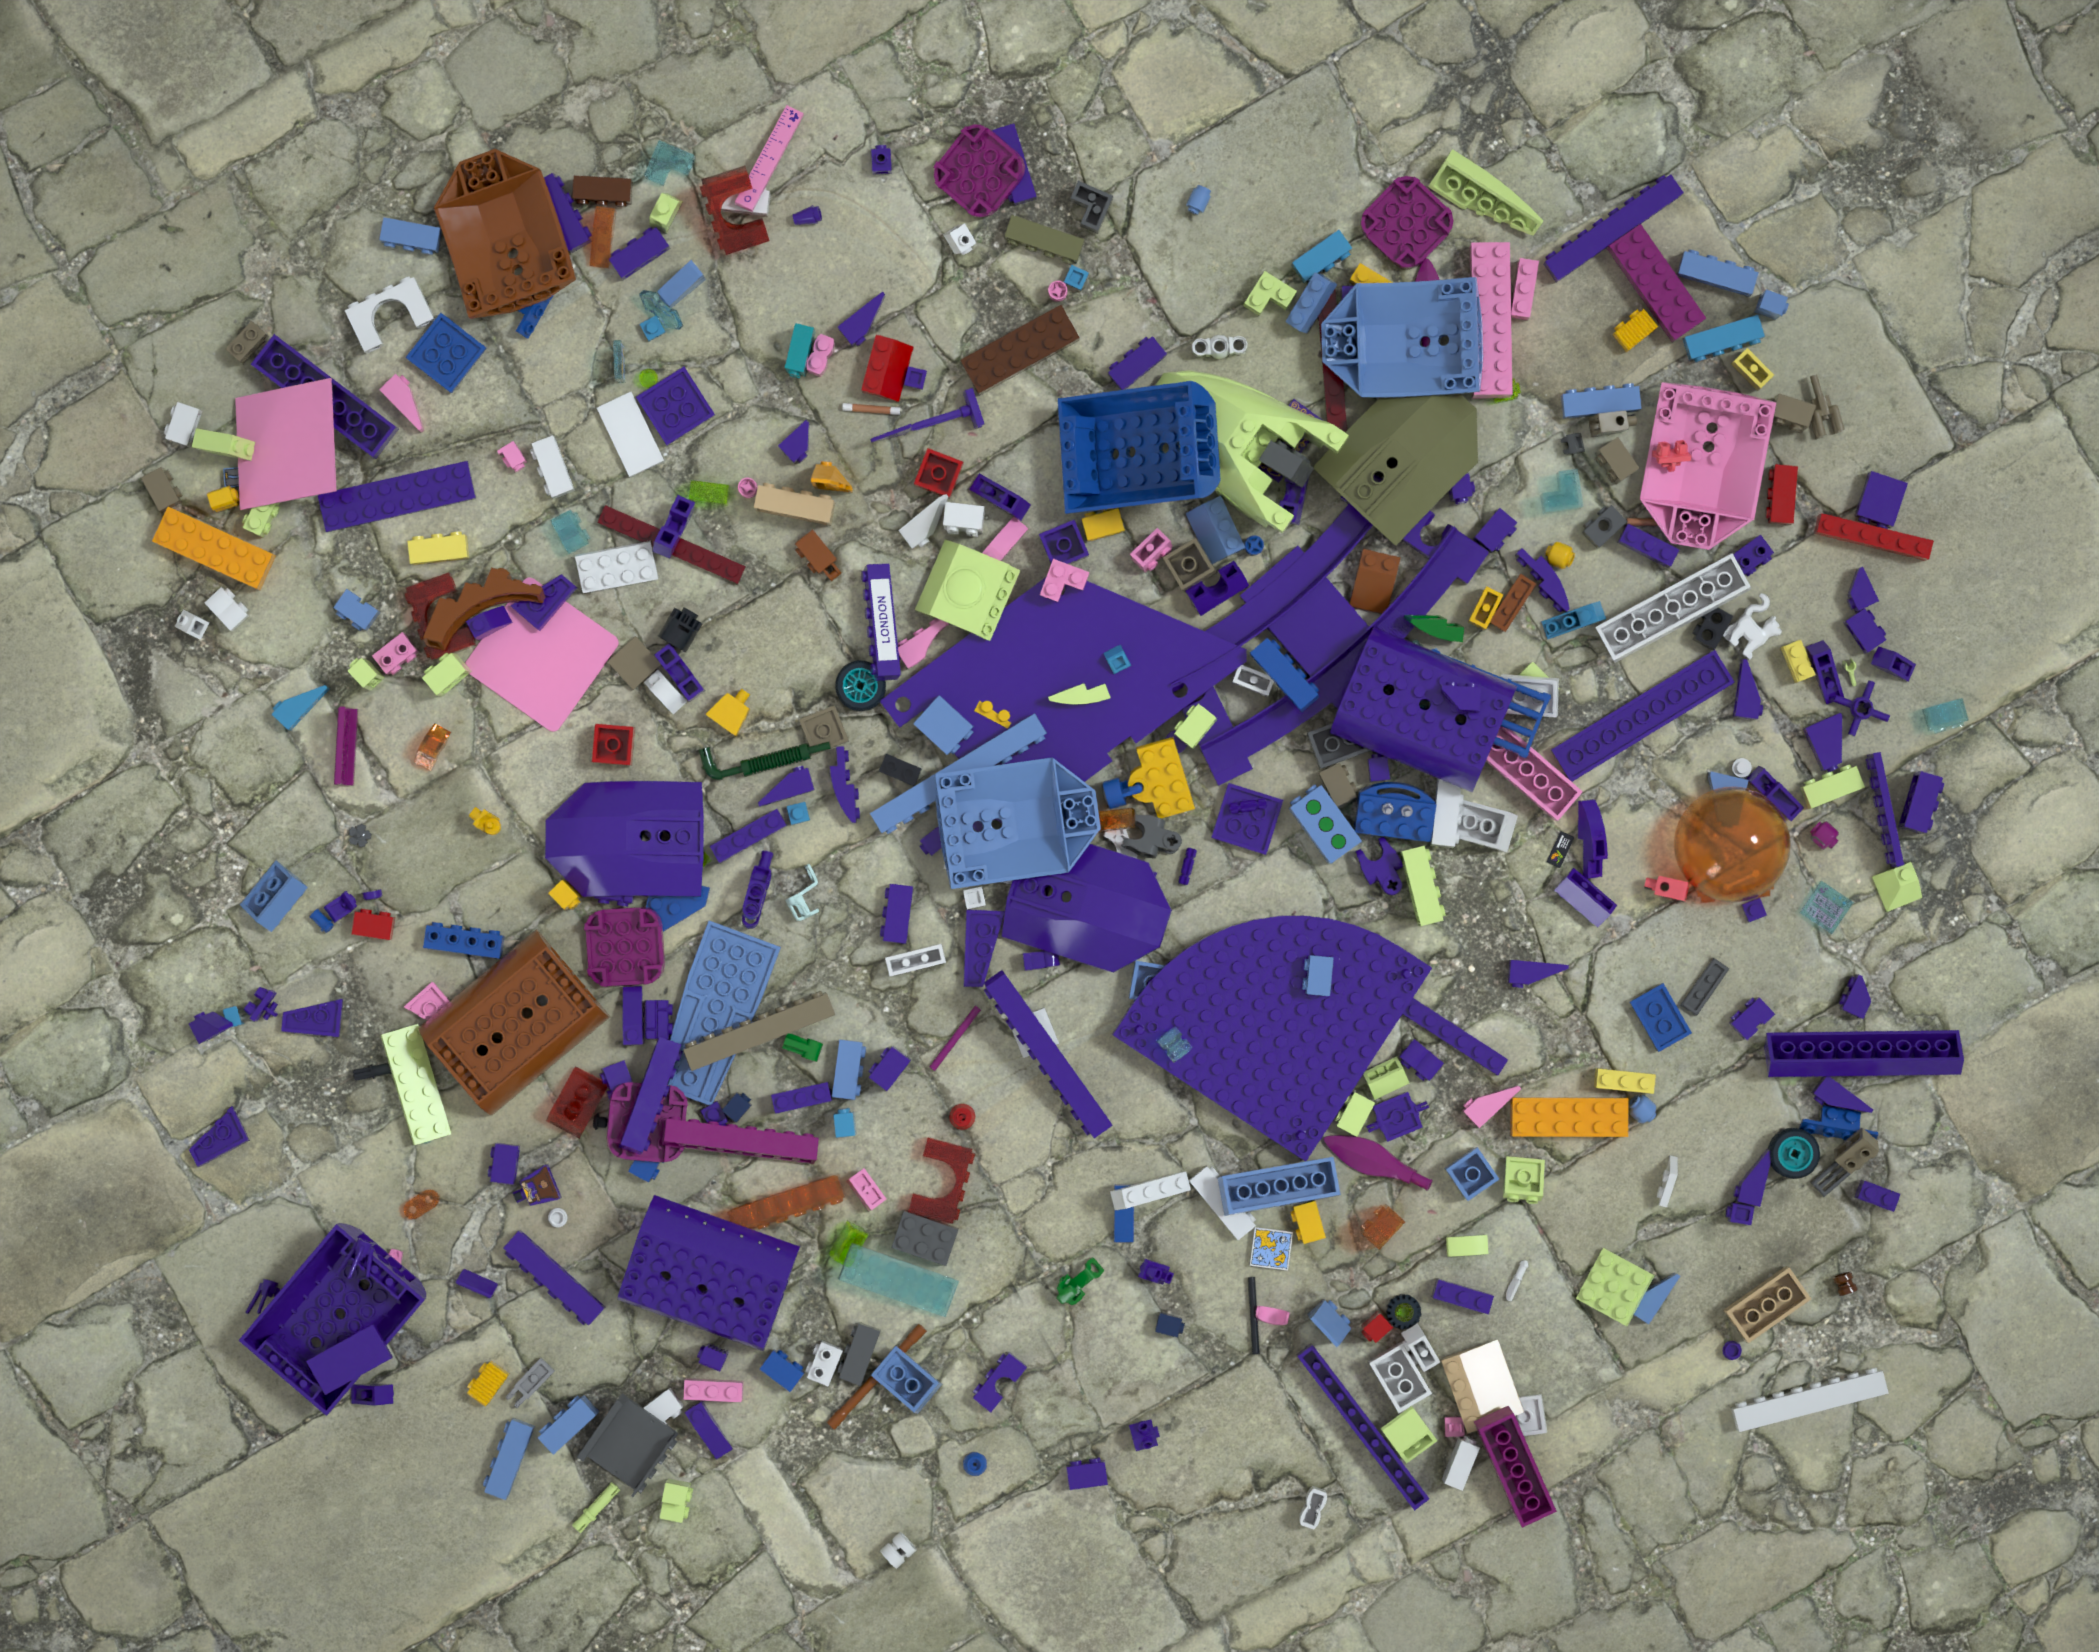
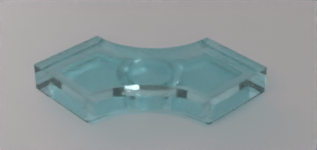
(667, 315)

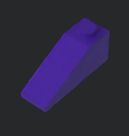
(860, 323)
(1000, 497)
(1825, 670)
(1747, 697)
(792, 785)
(1529, 972)
(633, 1016)
(1834, 1094)
(1753, 1183)
(708, 1429)

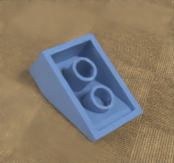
(1330, 1322)
(906, 1380)

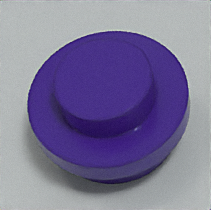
(1731, 1350)

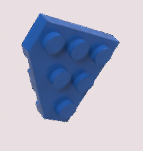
(677, 908)

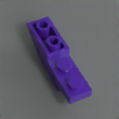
(1551, 585)
(845, 793)
(1593, 834)

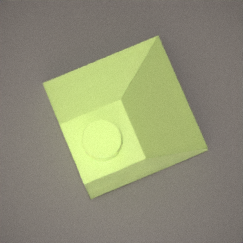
(1898, 886)

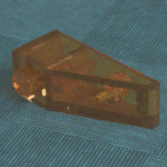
(602, 236)

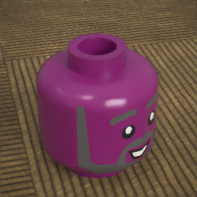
(1824, 835)

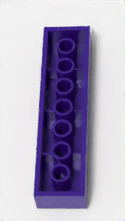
(350, 414)

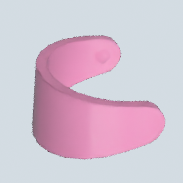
(1272, 1315)

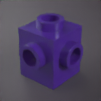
(1144, 1435)

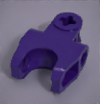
(1382, 869)

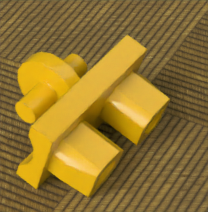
(485, 821)

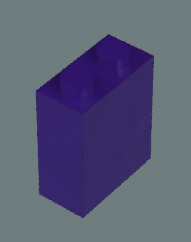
(1880, 500)

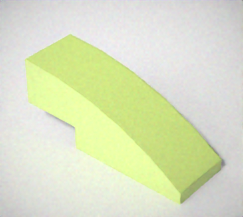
(1081, 695)

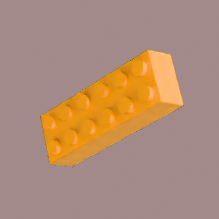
(214, 548)
(1569, 1116)

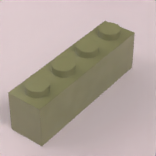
(1044, 239)

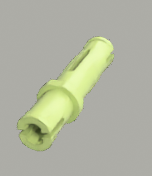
(593, 1510)

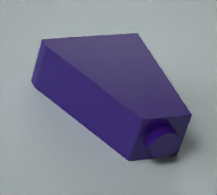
(1826, 741)

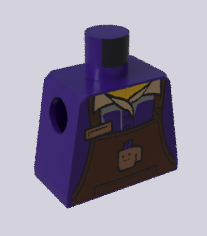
(538, 1187)

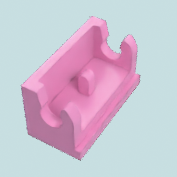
(866, 1190)

